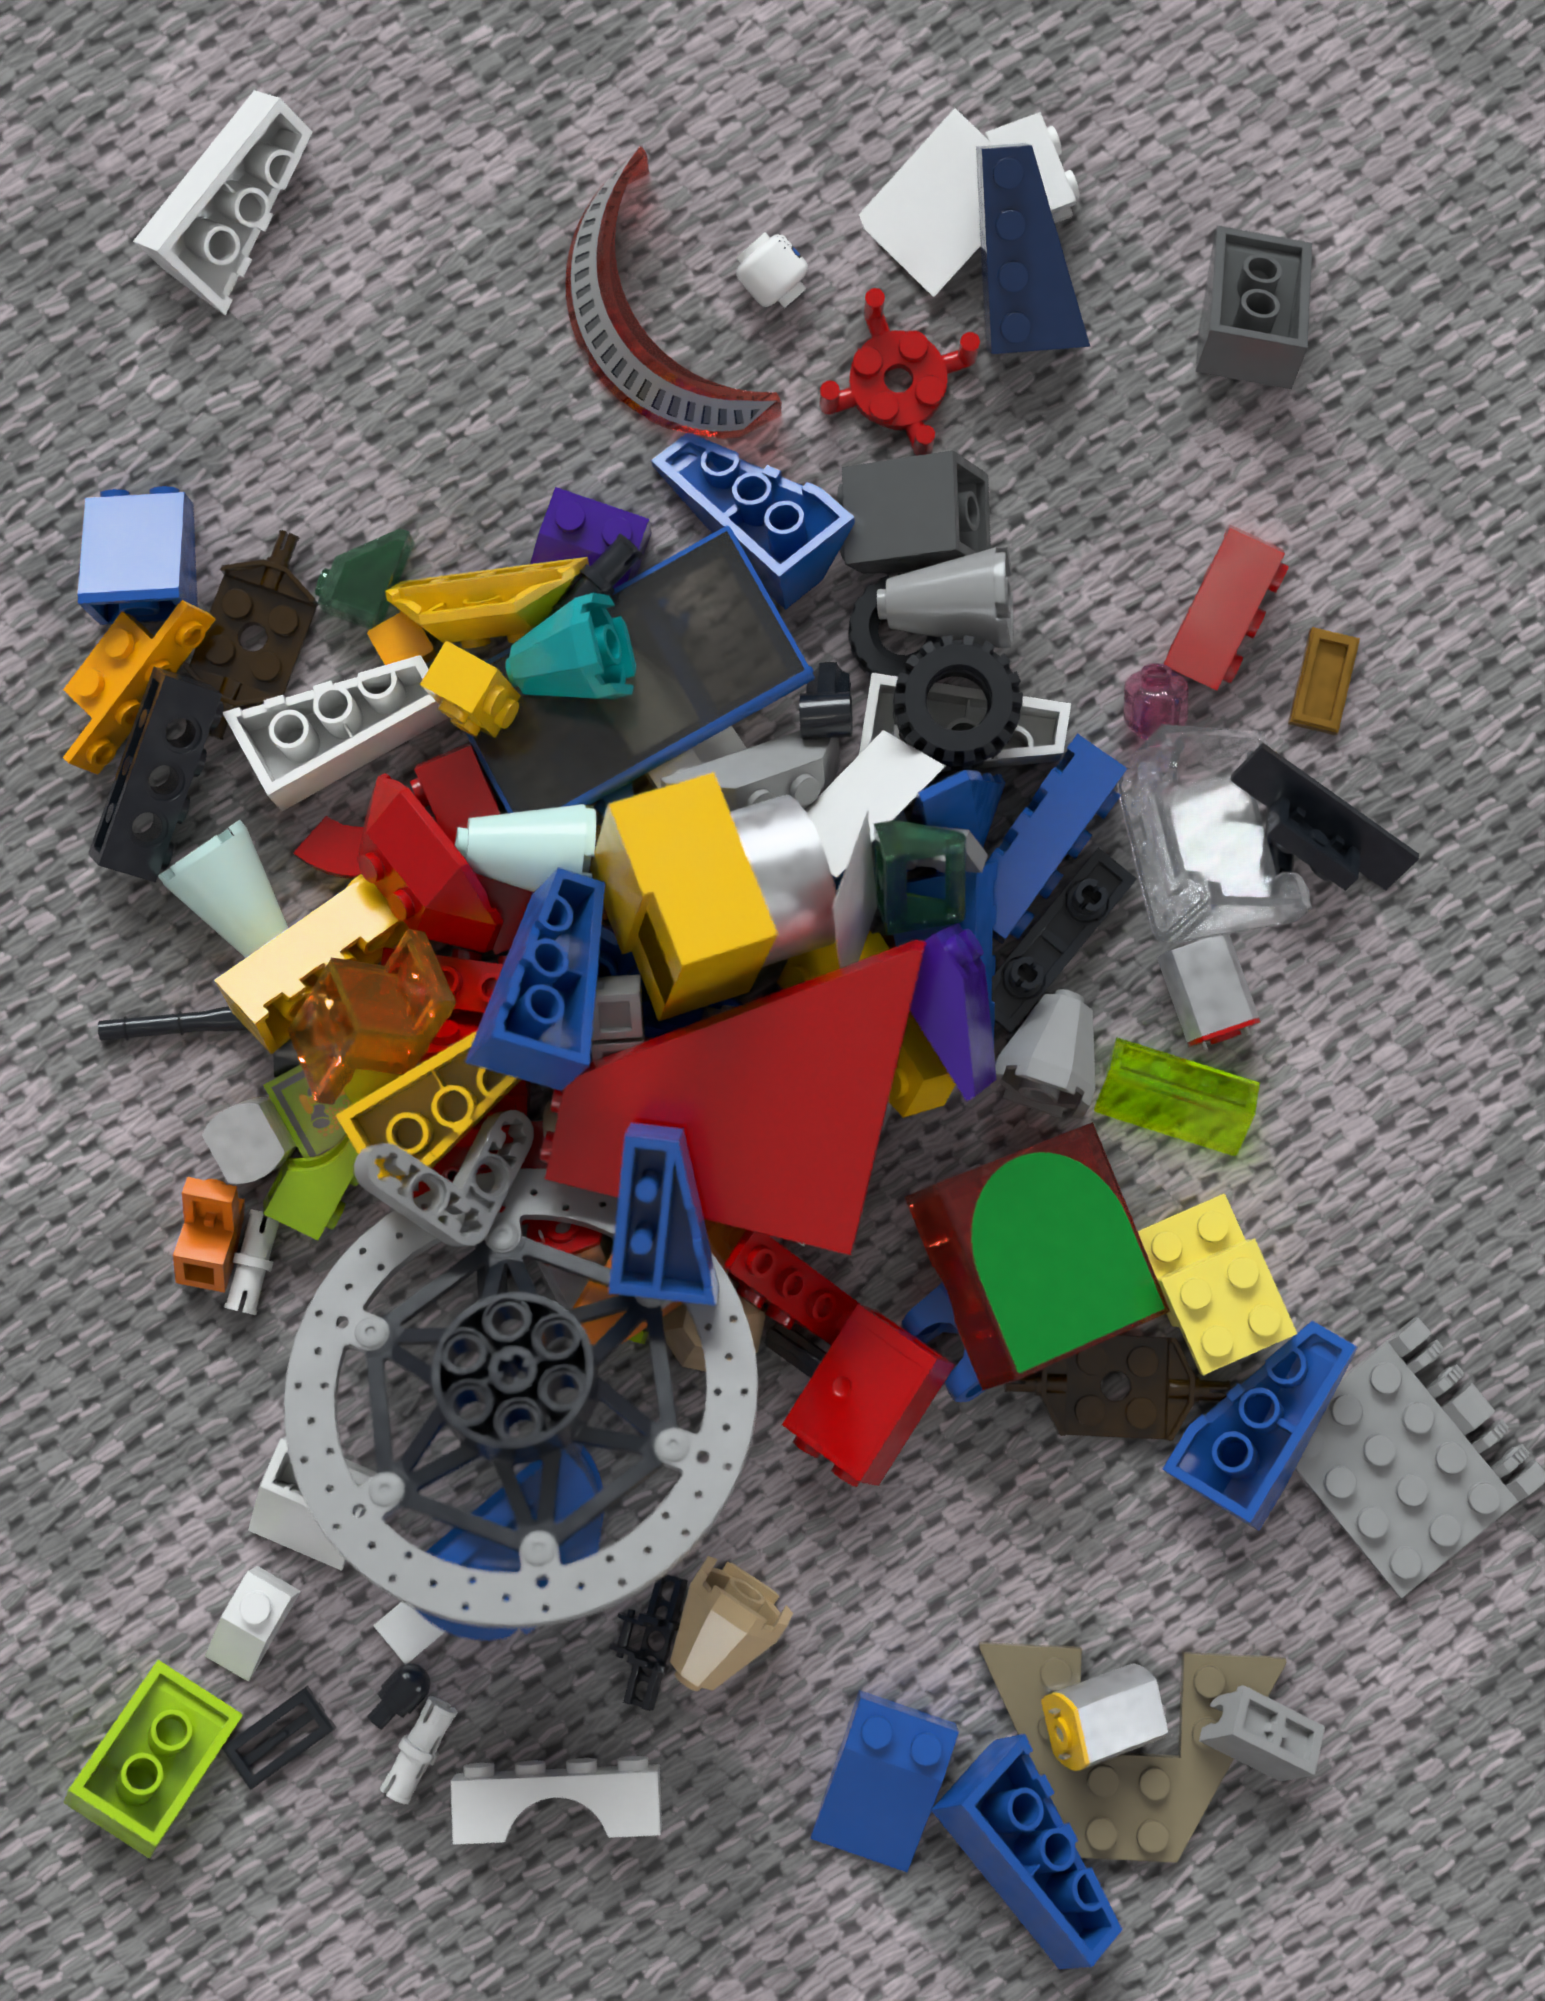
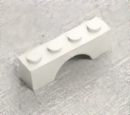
(621, 1796)

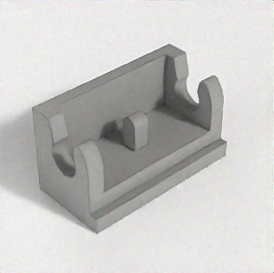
(1264, 1735)

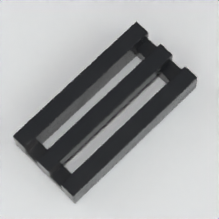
(315, 1711)

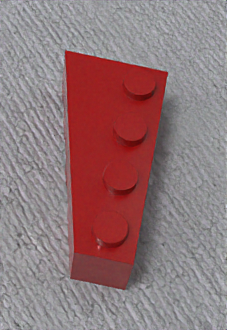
(460, 791)

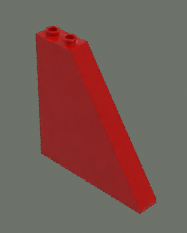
(771, 1099)

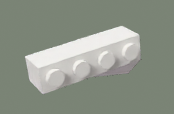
(227, 199)

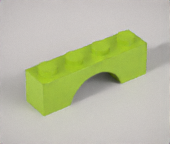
(310, 1189)

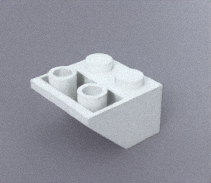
(284, 1515)

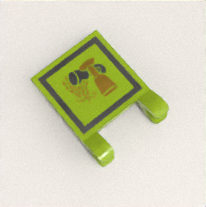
(309, 1123)

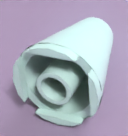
(530, 844)
(229, 890)

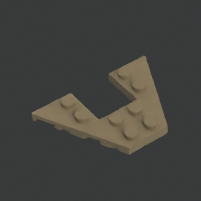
(1135, 1801)

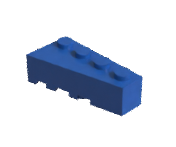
(1051, 830)
(546, 991)
(1025, 1851)

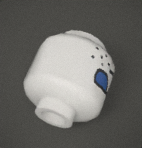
(772, 270)

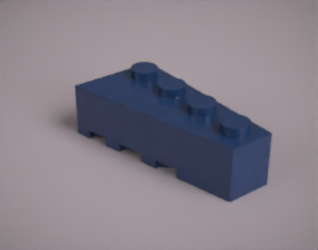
(1023, 264)

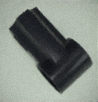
(827, 704)

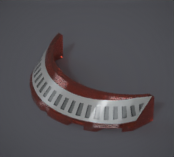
(622, 350)

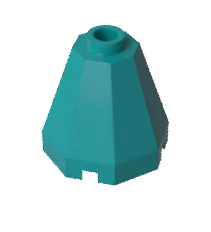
(575, 653)

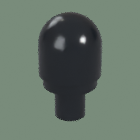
(400, 1694)

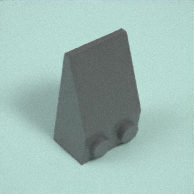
(1255, 308)

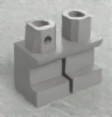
(617, 1015)

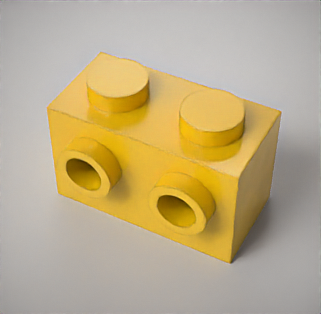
(471, 692)

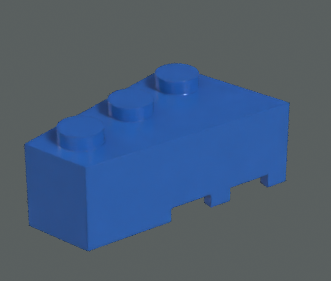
(660, 1224)

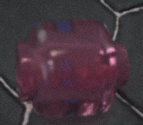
(1155, 698)

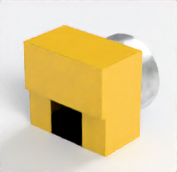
(711, 890)

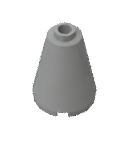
(954, 599)

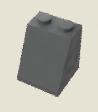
(914, 512)

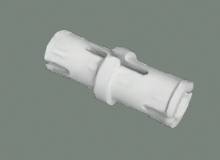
(252, 1263)
(418, 1750)

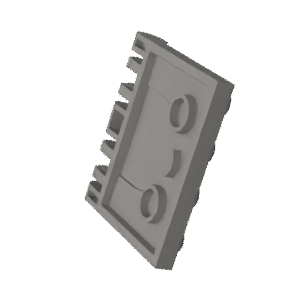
(1400, 1463)

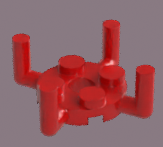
(904, 351)

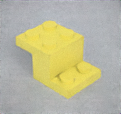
(1216, 1285)

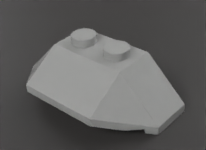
(771, 770)

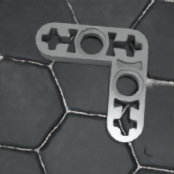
(456, 1197)

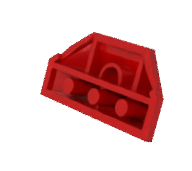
(423, 871)

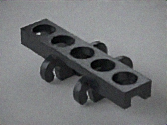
(653, 1623)

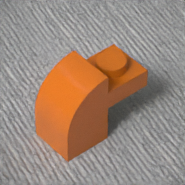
(208, 1234)

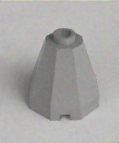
(1051, 1057)

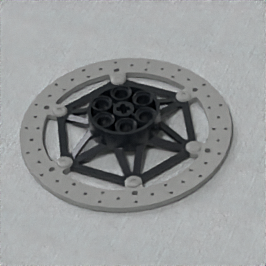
(506, 1405)

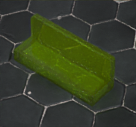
(1177, 1097)

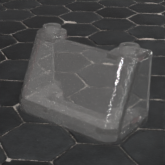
(1203, 837)

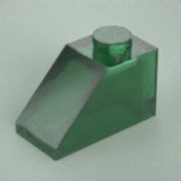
(360, 577)

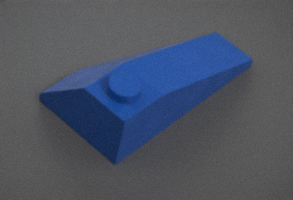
(781, 525)

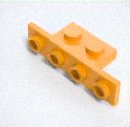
(117, 674)

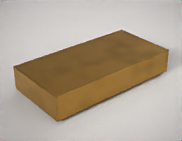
(1323, 681)

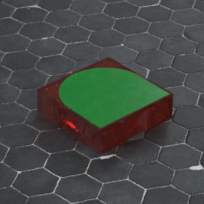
(1037, 1256)

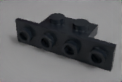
(1320, 825)

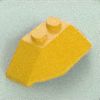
(486, 602)

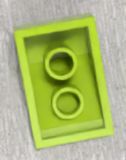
(152, 1758)

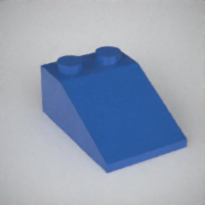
(884, 1781)

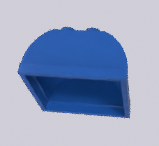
(577, 1484)

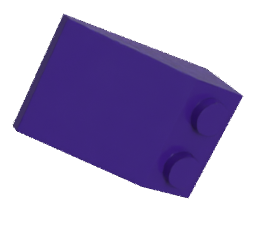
(586, 528)
(955, 1009)

